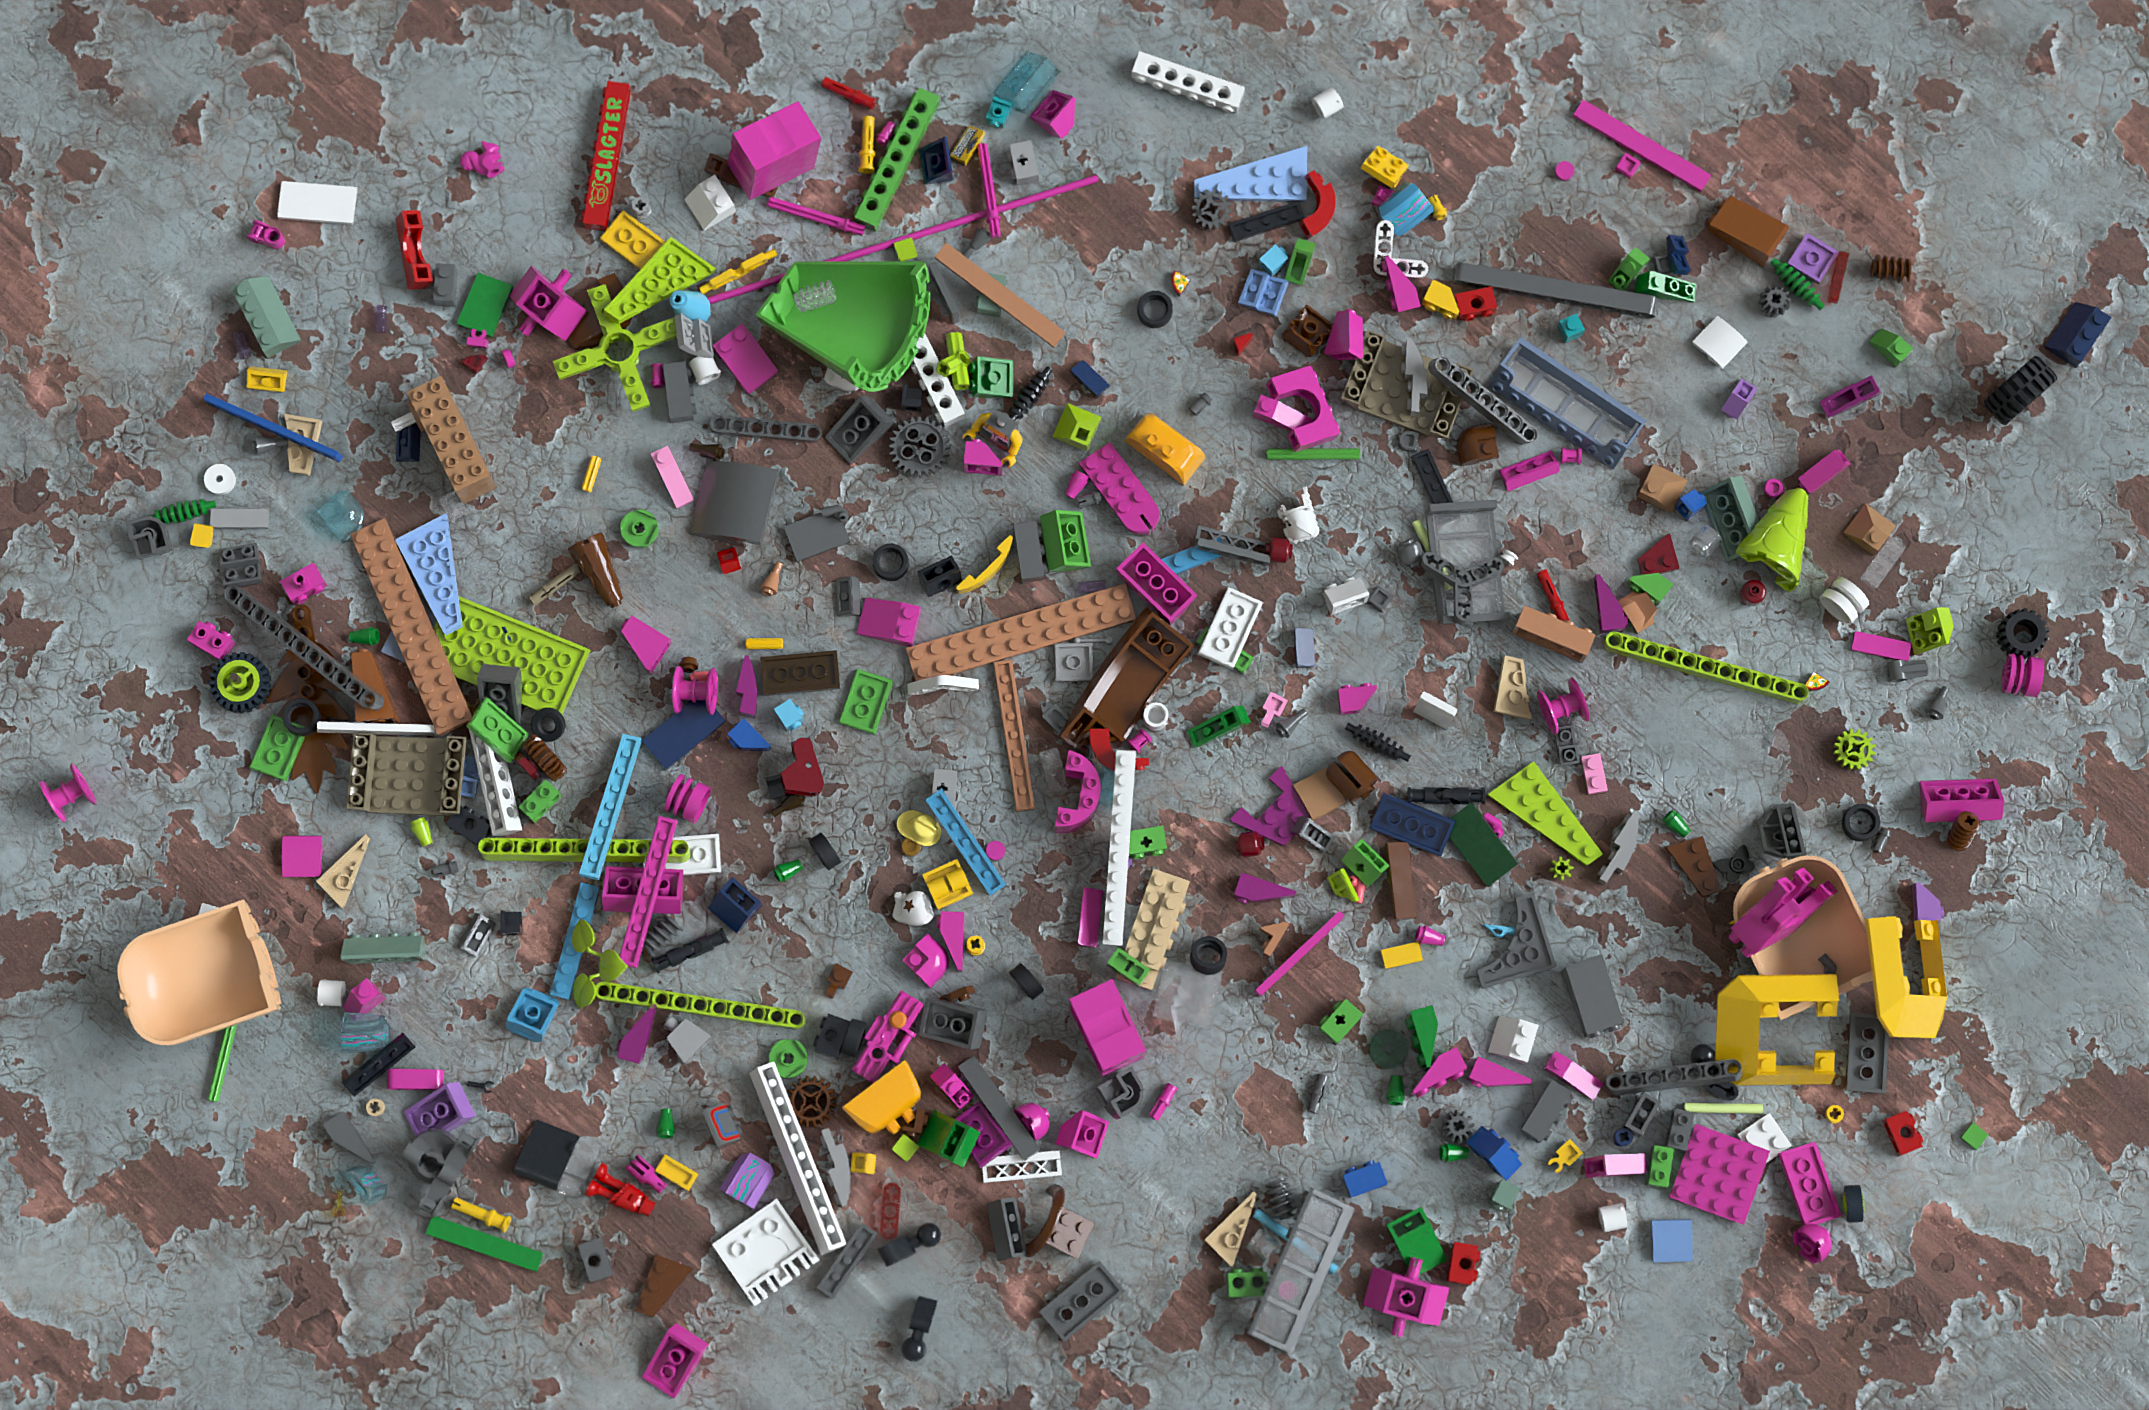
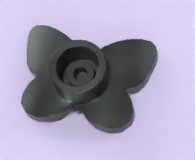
(1736, 864)

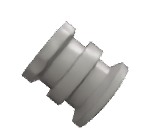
(641, 214)

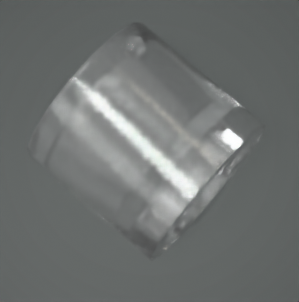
(1705, 541)
(1261, 1245)

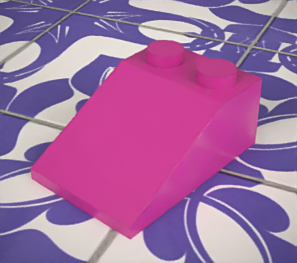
(745, 358)
(889, 621)
(675, 1360)

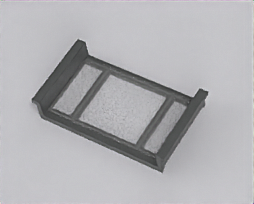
(1465, 537)

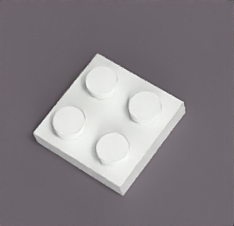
(1767, 1135)

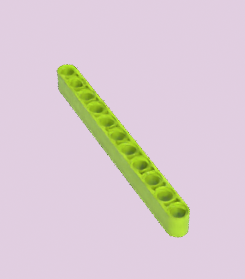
(1715, 666)
(574, 853)
(708, 1011)

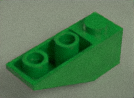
(1665, 287)

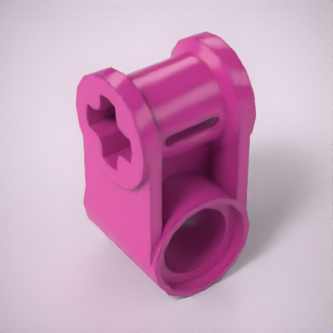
(262, 234)

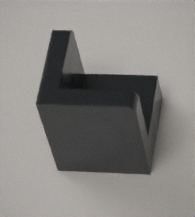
(911, 399)
(775, 787)
(511, 923)

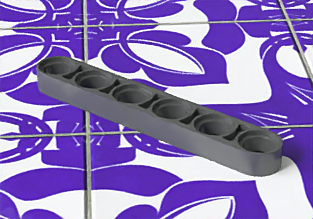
(765, 431)

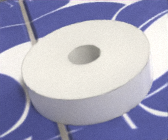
(225, 485)

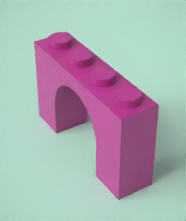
(1305, 384)

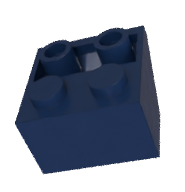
(734, 905)

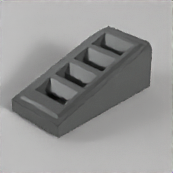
(1302, 829)

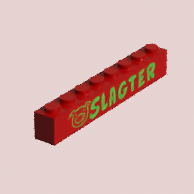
(607, 155)

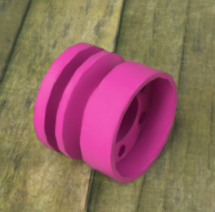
(2027, 675)
(684, 797)

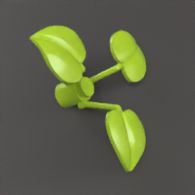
(610, 964)

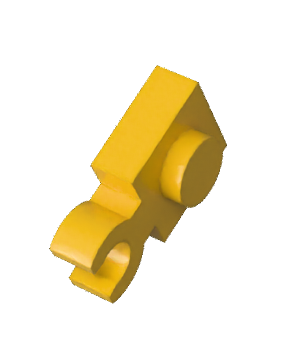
(1567, 1154)

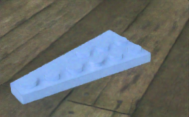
(1263, 180)
(432, 564)

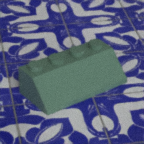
(266, 315)
(1731, 513)
(383, 949)

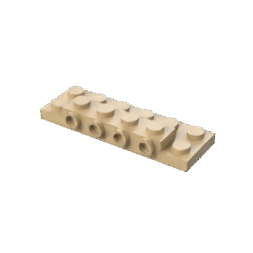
(1156, 923)

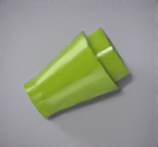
(421, 830)

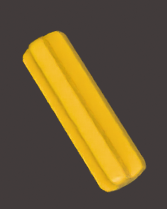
(591, 473)
(764, 643)

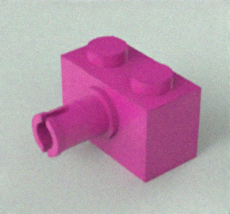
(303, 584)

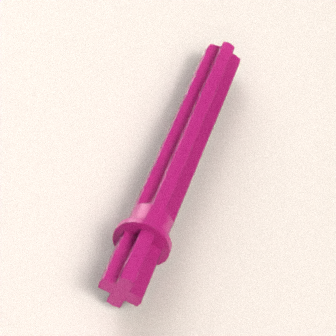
(992, 213)
(817, 216)

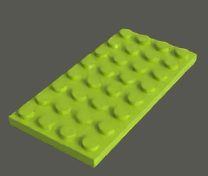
(546, 661)

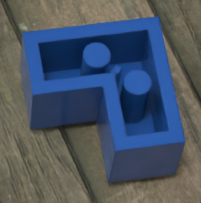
(1495, 1152)

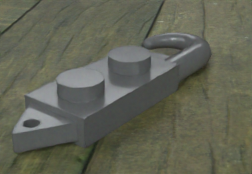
(1056, 719)

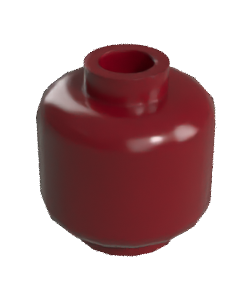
(1279, 549)
(1752, 592)
(1250, 844)

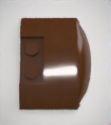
(588, 330)

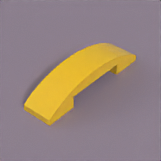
(970, 583)

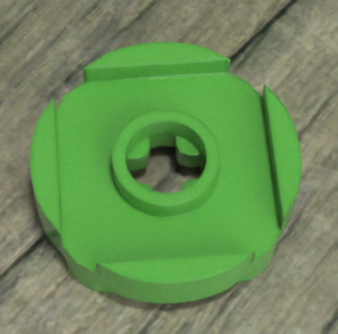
(644, 538)
(799, 1060)

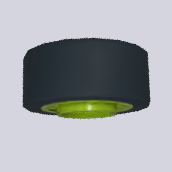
(1853, 1203)

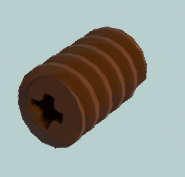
(1891, 267)
(1963, 831)

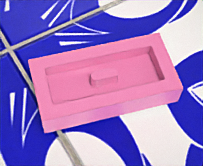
(1594, 774)

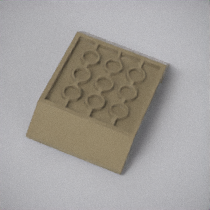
(1381, 390)
(406, 775)

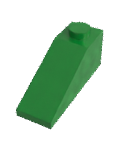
(1219, 726)

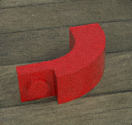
(1324, 205)
(1103, 752)

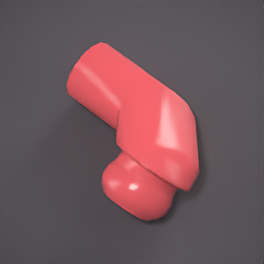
(1359, 887)

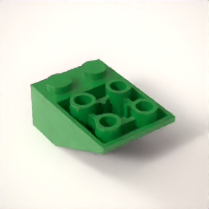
(1424, 1029)
(948, 1138)
(1416, 1238)

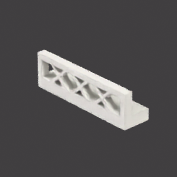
(1016, 1159)

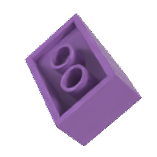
(442, 1109)

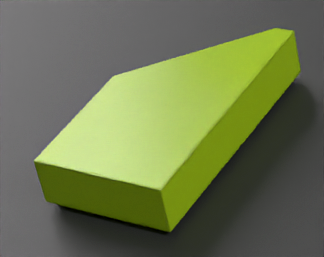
(1342, 885)

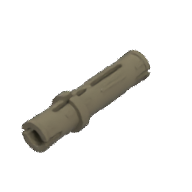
(548, 589)

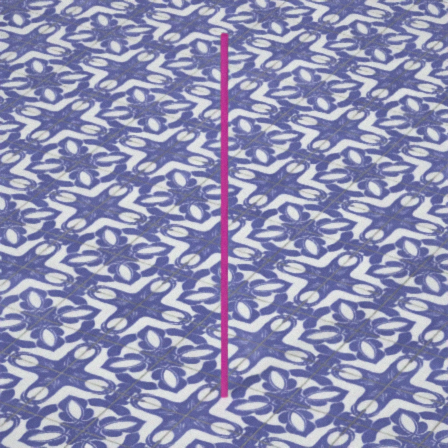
(915, 235)

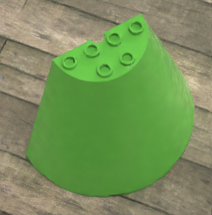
(868, 329)

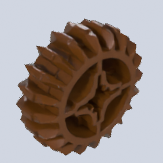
(544, 758)
(818, 1094)

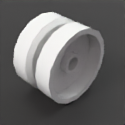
(1844, 600)

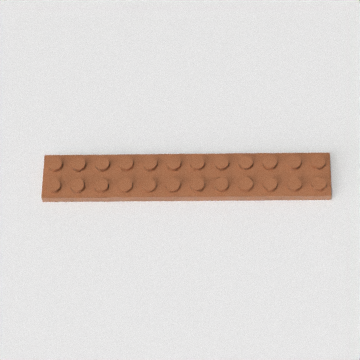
(412, 627)
(1022, 633)

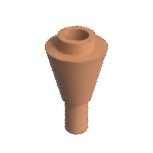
(770, 584)

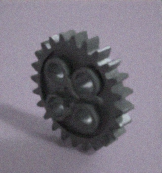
(924, 430)

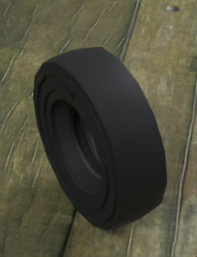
(558, 719)

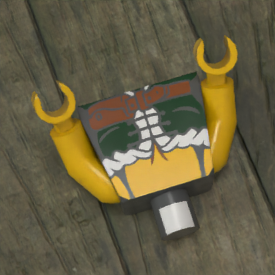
(1000, 431)

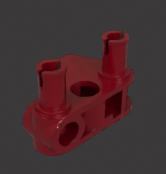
(798, 778)

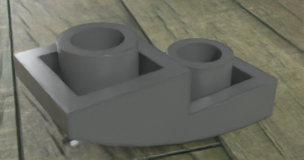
(1566, 745)

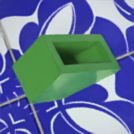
(1300, 261)
(1891, 346)

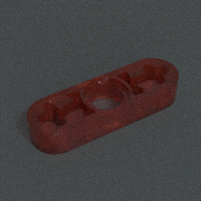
(1837, 278)
(884, 1205)

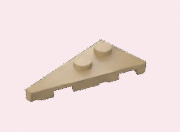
(341, 876)
(1229, 1234)

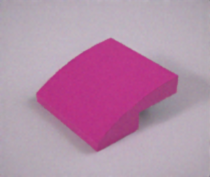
(302, 856)

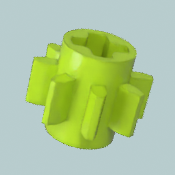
(1557, 873)

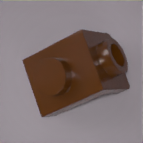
(920, 1121)

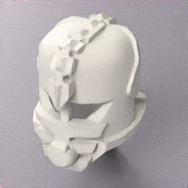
(1302, 520)

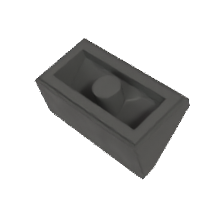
(848, 596)
(476, 934)

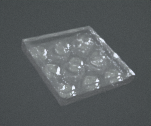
(1187, 995)

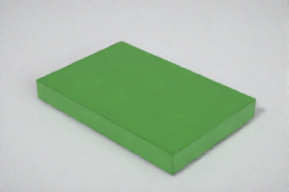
(865, 701)
(497, 730)
(277, 749)

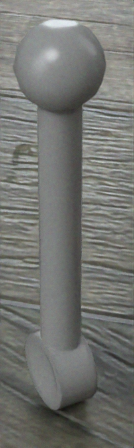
(1108, 640)

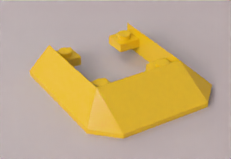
(1758, 996)
(1897, 1010)

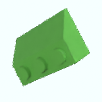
(1065, 540)

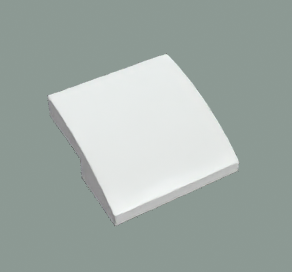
(1719, 342)

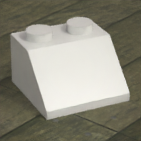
(710, 202)
(1346, 595)
(1513, 1039)

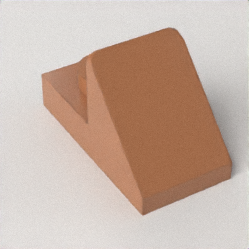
(1275, 932)

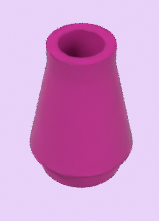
(1076, 484)
(1429, 936)

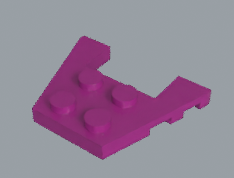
(1280, 817)

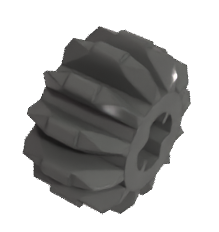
(1771, 307)
(1461, 1132)

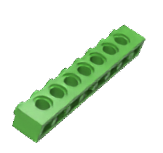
(873, 218)

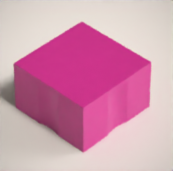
(774, 150)
(1107, 1028)

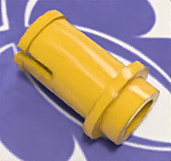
(1439, 211)

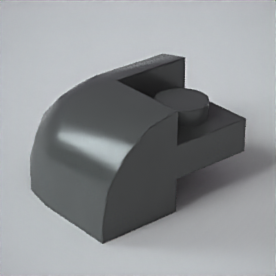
(148, 536)
(1122, 1093)

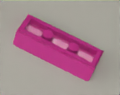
(1529, 470)
(1090, 917)

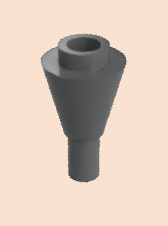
(979, 239)
(264, 445)
(1936, 708)
(1287, 726)

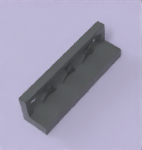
(1230, 550)

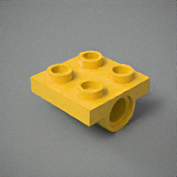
(1385, 167)
(947, 884)

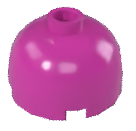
(1034, 1119)
(1814, 1242)

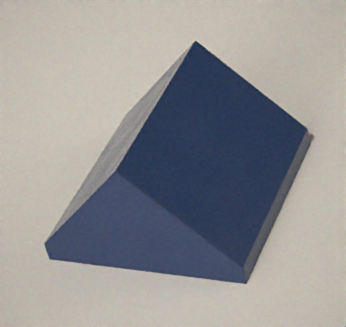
(936, 162)

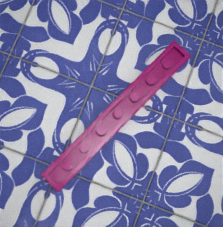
(1641, 145)
(647, 891)

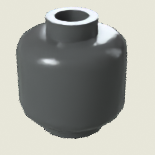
(1410, 553)

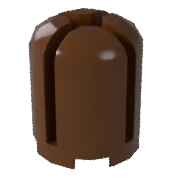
(1358, 770)

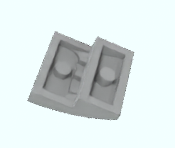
(694, 336)

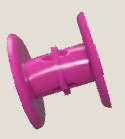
(694, 690)
(1563, 706)
(67, 792)

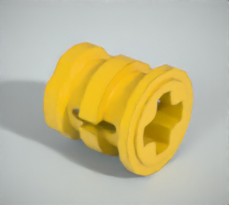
(977, 951)

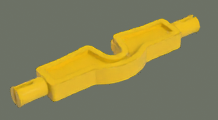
(745, 268)

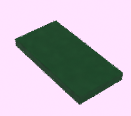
(1481, 845)

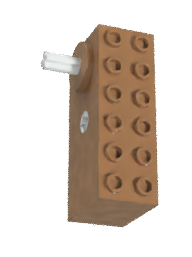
(439, 416)

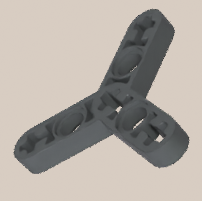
(1459, 588)

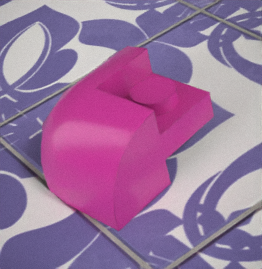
(928, 960)

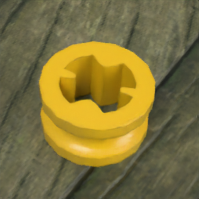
(1838, 1109)

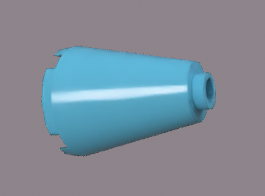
(690, 304)

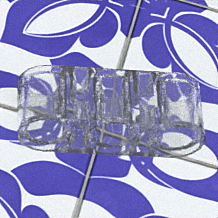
(1882, 563)
(1568, 894)

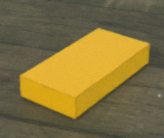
(1401, 955)
(676, 1172)

